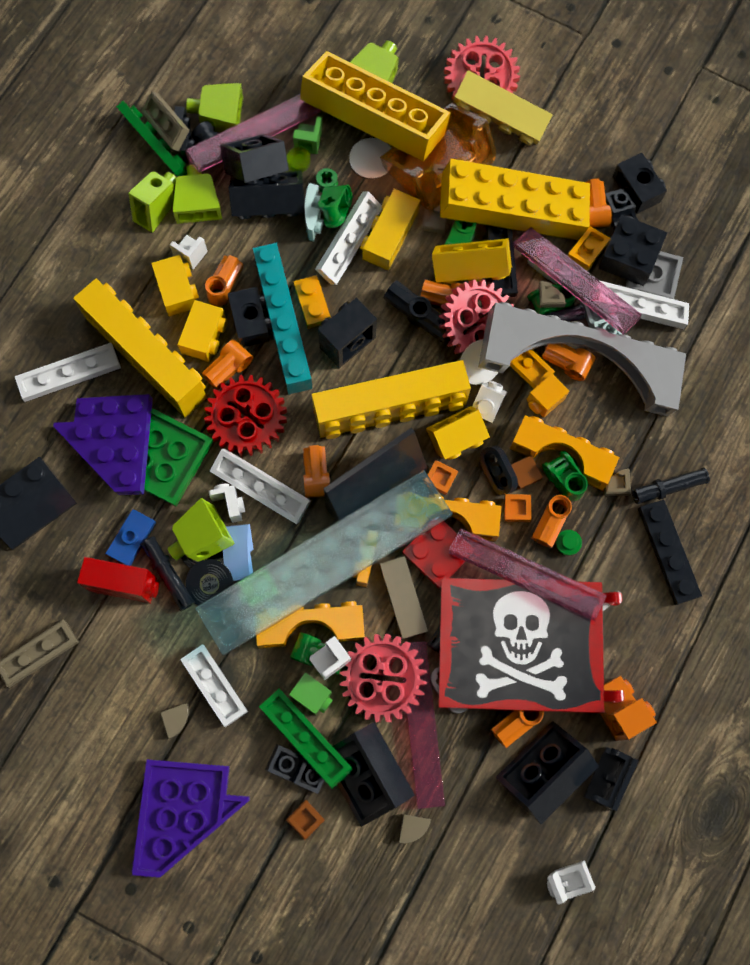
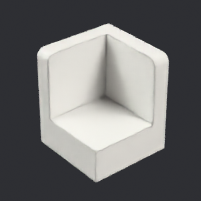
(190, 250)
(330, 658)

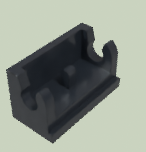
(611, 778)

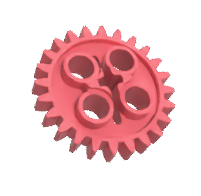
(502, 76)
(465, 302)
(380, 702)

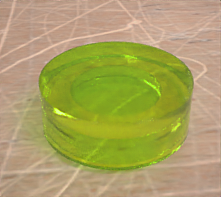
(298, 159)

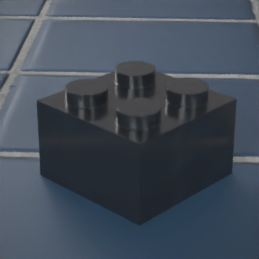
(254, 158)
(633, 250)
(347, 332)

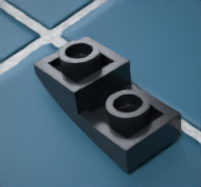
(188, 142)
(620, 203)
(294, 768)

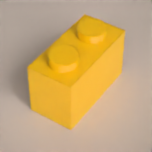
(174, 284)
(202, 331)
(458, 433)

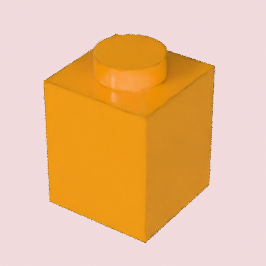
(547, 396)

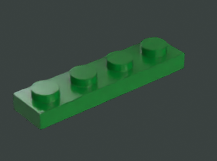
(147, 131)
(305, 738)

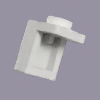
(489, 400)
(234, 504)
(570, 882)

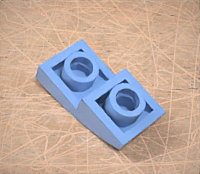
(238, 556)

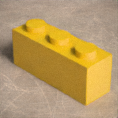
(390, 229)
(472, 261)

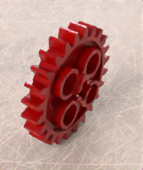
(231, 432)

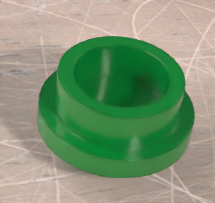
(568, 542)

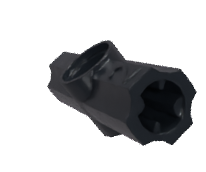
(407, 301)

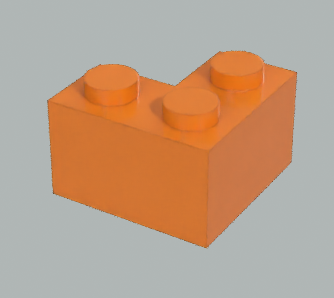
(629, 716)

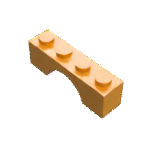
(593, 462)
(477, 518)
(344, 622)

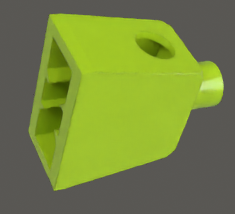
(378, 60)
(218, 105)
(195, 198)
(152, 199)
(200, 533)

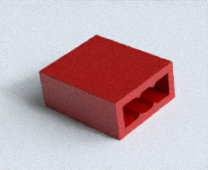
(118, 580)

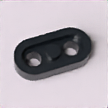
(498, 471)

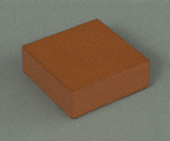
(526, 472)
(305, 819)

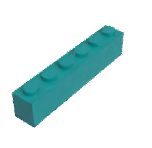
(282, 318)

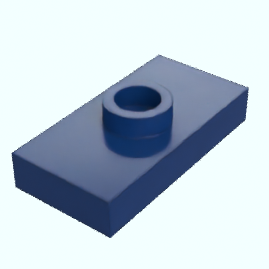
(130, 536)

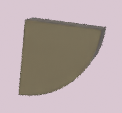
(550, 296)
(619, 484)
(175, 719)
(413, 828)

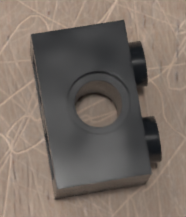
(640, 169)
(245, 303)

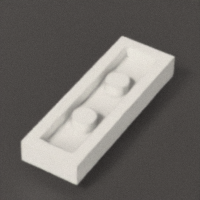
(214, 685)

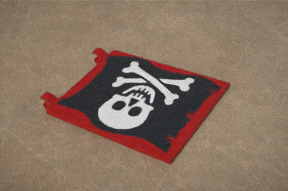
(519, 650)

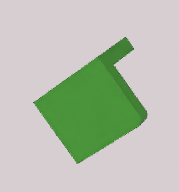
(308, 136)

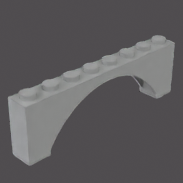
(651, 368)

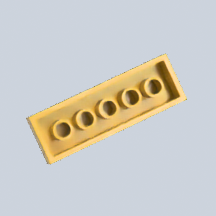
(374, 105)
(514, 199)
(141, 348)
(391, 399)

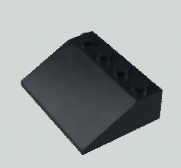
(375, 476)

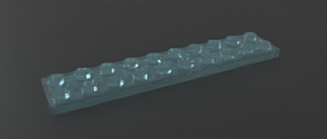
(323, 562)

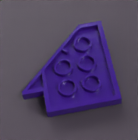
(113, 438)
(179, 811)

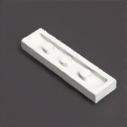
(348, 238)
(654, 307)
(67, 372)
(260, 486)

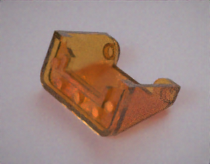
(465, 139)

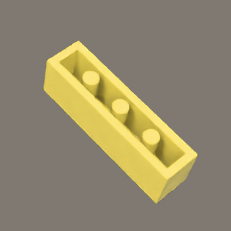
(502, 108)

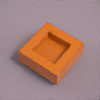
(442, 476)
(517, 508)

